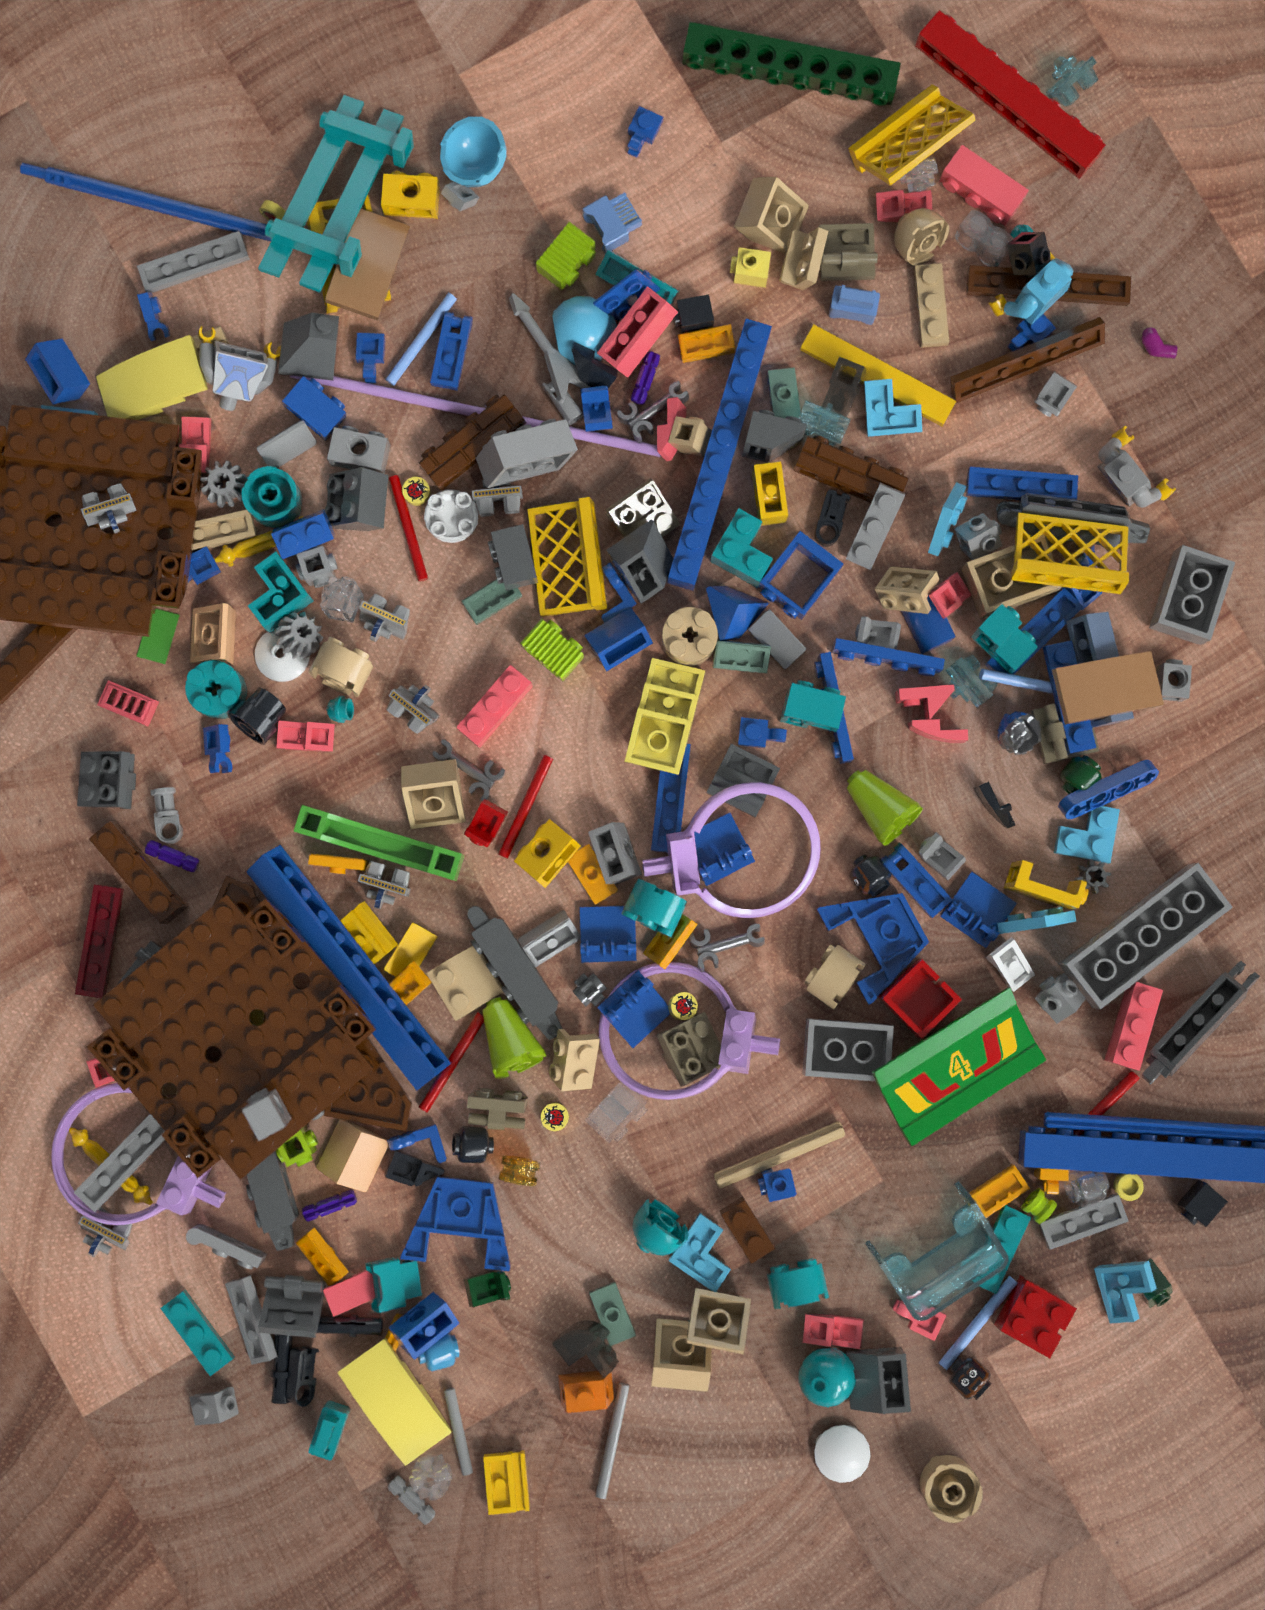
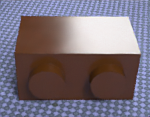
(747, 1229)

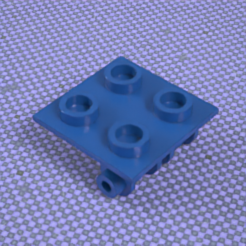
(625, 293)
(721, 849)
(978, 909)
(606, 935)
(635, 1008)

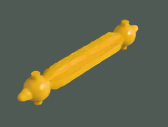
(246, 548)
(91, 1148)

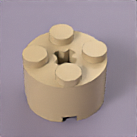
(700, 625)
(341, 667)
(834, 976)
(958, 1502)

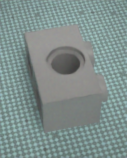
(347, 438)
(615, 853)
(266, 1113)

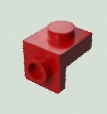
(486, 823)

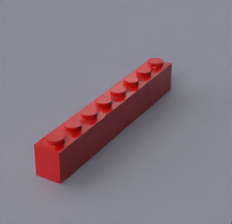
(1010, 94)

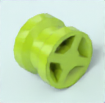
(1039, 1205)

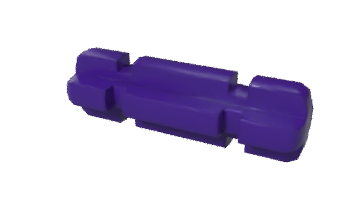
(645, 377)
(171, 856)
(329, 1205)

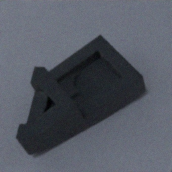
(591, 370)
(990, 802)
(410, 1169)

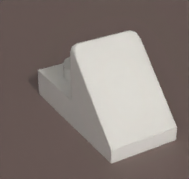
(1011, 964)

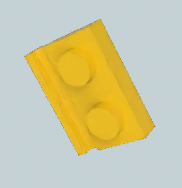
(369, 932)
(506, 1482)

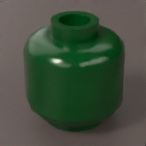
(1080, 774)

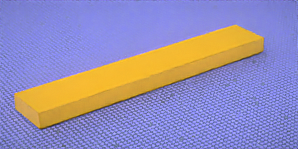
(906, 389)

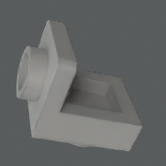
(1054, 395)
(878, 632)
(941, 856)
(214, 1406)

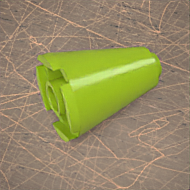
(882, 805)
(509, 1039)

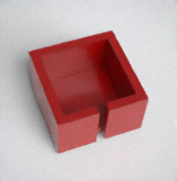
(918, 1000)
(1035, 1316)

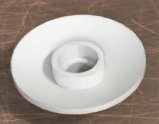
(276, 668)

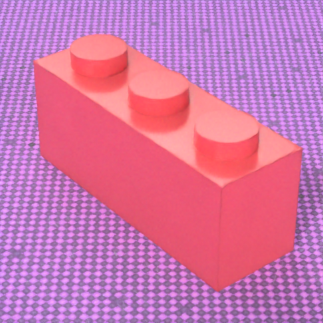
(983, 185)
(637, 332)
(494, 706)
(1133, 1025)

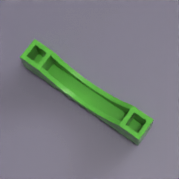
(379, 843)

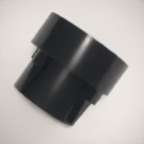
(258, 715)

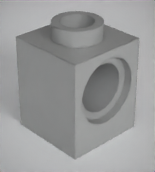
(1183, 672)

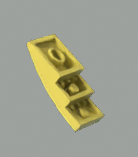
(152, 380)
(665, 716)
(395, 1402)

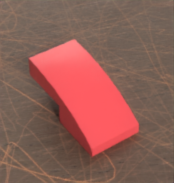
(895, 204)
(674, 408)
(197, 435)
(949, 595)
(931, 730)
(305, 736)
(350, 1292)
(833, 1330)

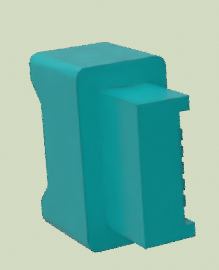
(393, 1283)
(329, 1430)

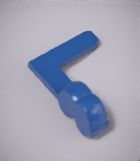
(617, 582)
(409, 1138)

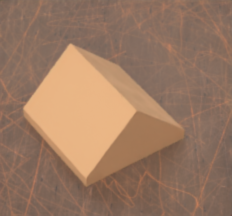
(213, 634)
(352, 1155)

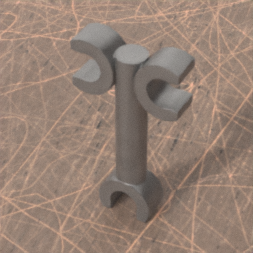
(639, 422)
(485, 780)
(707, 950)

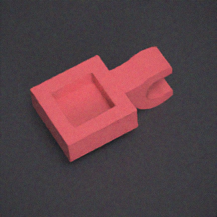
(927, 1328)

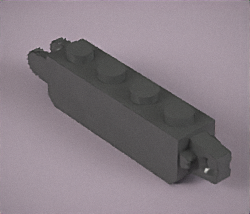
(1075, 510)
(516, 971)
(1198, 1023)
(274, 1201)

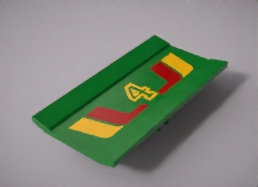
(958, 1067)

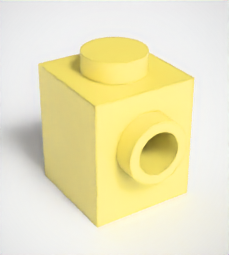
(751, 267)

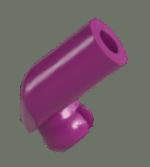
(1155, 346)

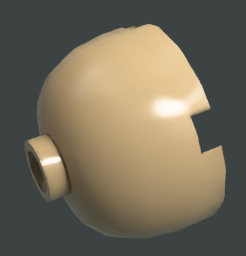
(920, 234)

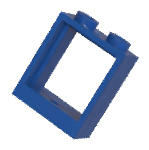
(817, 555)

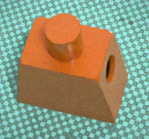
(585, 1391)

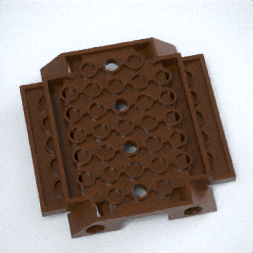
(75, 570)
(202, 996)

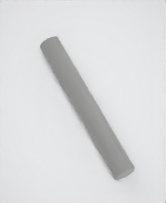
(458, 1431)

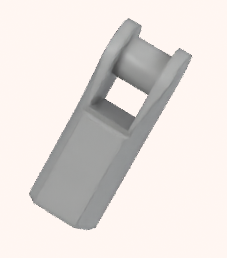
(568, 409)

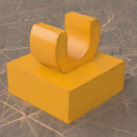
(1050, 1178)

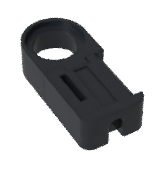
(832, 516)
(301, 1373)

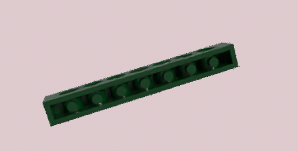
(803, 56)

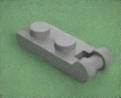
(225, 1245)

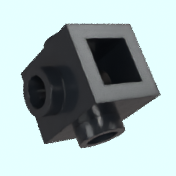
(1028, 253)

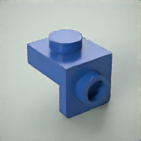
(596, 408)
(777, 1184)

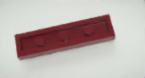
(99, 941)

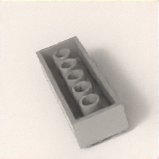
(1145, 935)

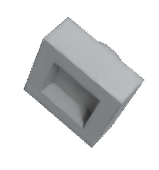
(459, 196)

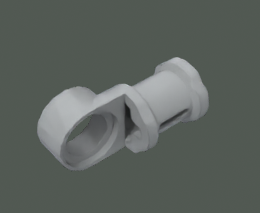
(166, 813)

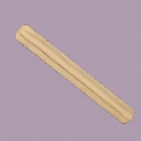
(779, 1154)

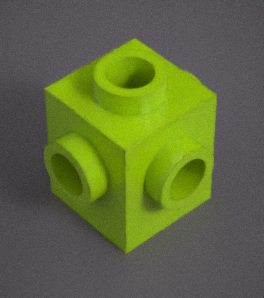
(290, 1154)

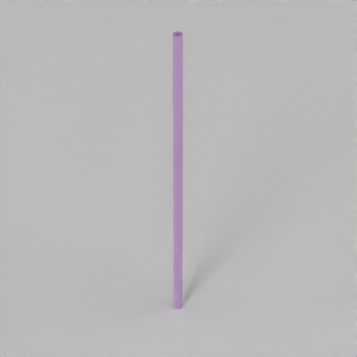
(465, 409)

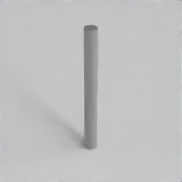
(612, 1440)

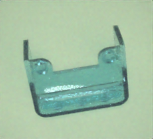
(949, 1268)

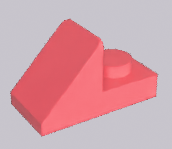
(932, 697)

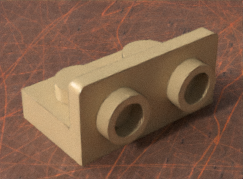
(803, 258)
(906, 589)

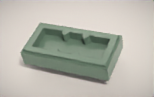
(784, 392)
(489, 601)
(741, 656)
(612, 1313)

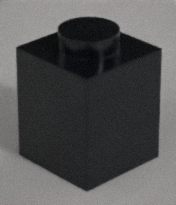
(694, 314)
(1201, 1204)

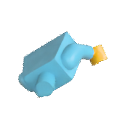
(1038, 293)

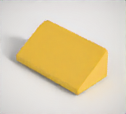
(412, 947)

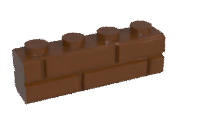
(462, 446)
(846, 471)
(138, 872)

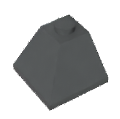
(309, 346)

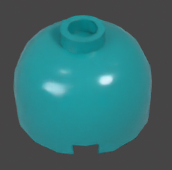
(657, 1229)
(827, 1377)

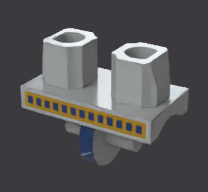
(485, 498)
(108, 512)
(383, 622)
(415, 702)
(373, 876)
(117, 1236)

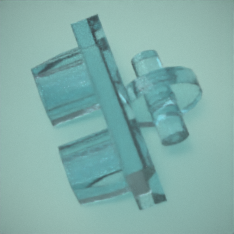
(1081, 72)
(824, 422)
(968, 683)

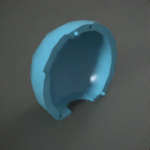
(473, 151)
(581, 323)

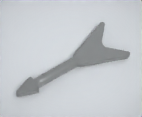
(559, 367)

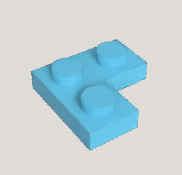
(883, 416)
(949, 515)
(1095, 842)
(1039, 919)
(694, 1255)
(1118, 1285)

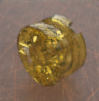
(519, 1170)

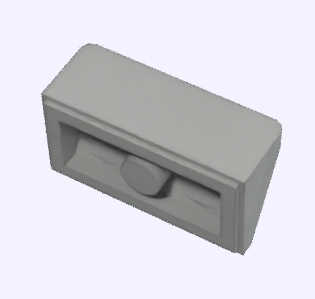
(287, 445)
(772, 632)
(549, 938)

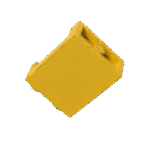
(1019, 882)

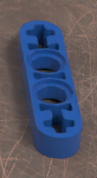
(1108, 789)

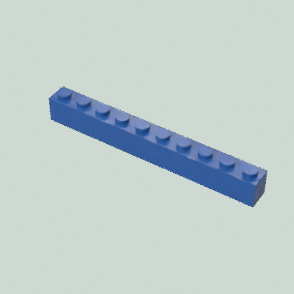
(719, 454)
(307, 911)
(1142, 1155)

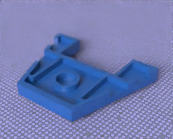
(889, 932)
(460, 1209)

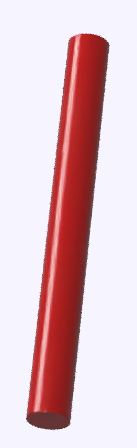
(408, 528)
(525, 806)
(454, 1058)
(1112, 1097)

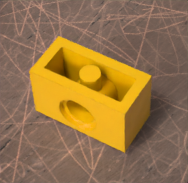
(422, 205)
(770, 493)
(547, 867)

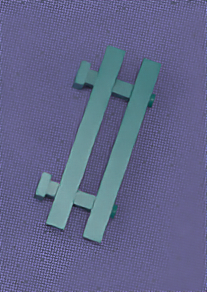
(330, 246)

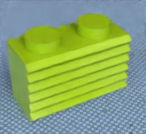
(566, 256)
(553, 649)

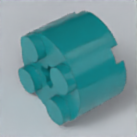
(257, 493)
(204, 679)
(654, 907)
(797, 1284)

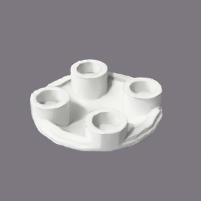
(451, 515)
(842, 1453)

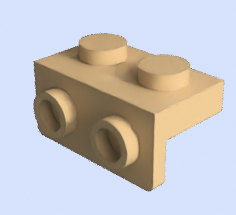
(574, 1061)

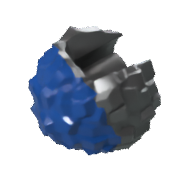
(1019, 732)

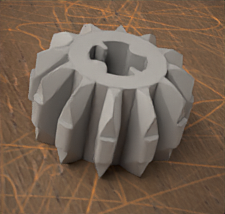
(214, 482)
(298, 635)

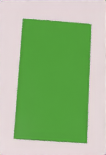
(161, 635)

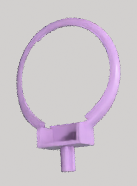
(683, 858)
(736, 1044)
(177, 1194)

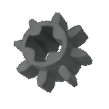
(1100, 875)
(589, 989)

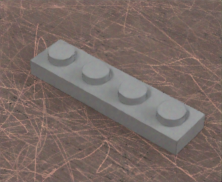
(193, 262)
(121, 1164)

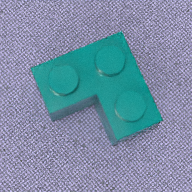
(736, 553)
(284, 596)
(1004, 640)
(813, 706)

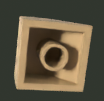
(770, 213)
(432, 794)
(465, 982)
(718, 1321)
(678, 1362)

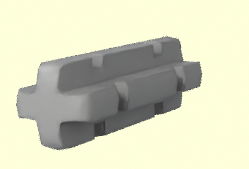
(411, 1500)

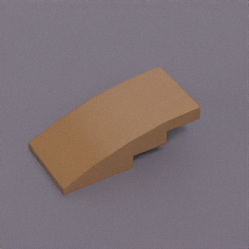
(381, 250)
(1107, 687)

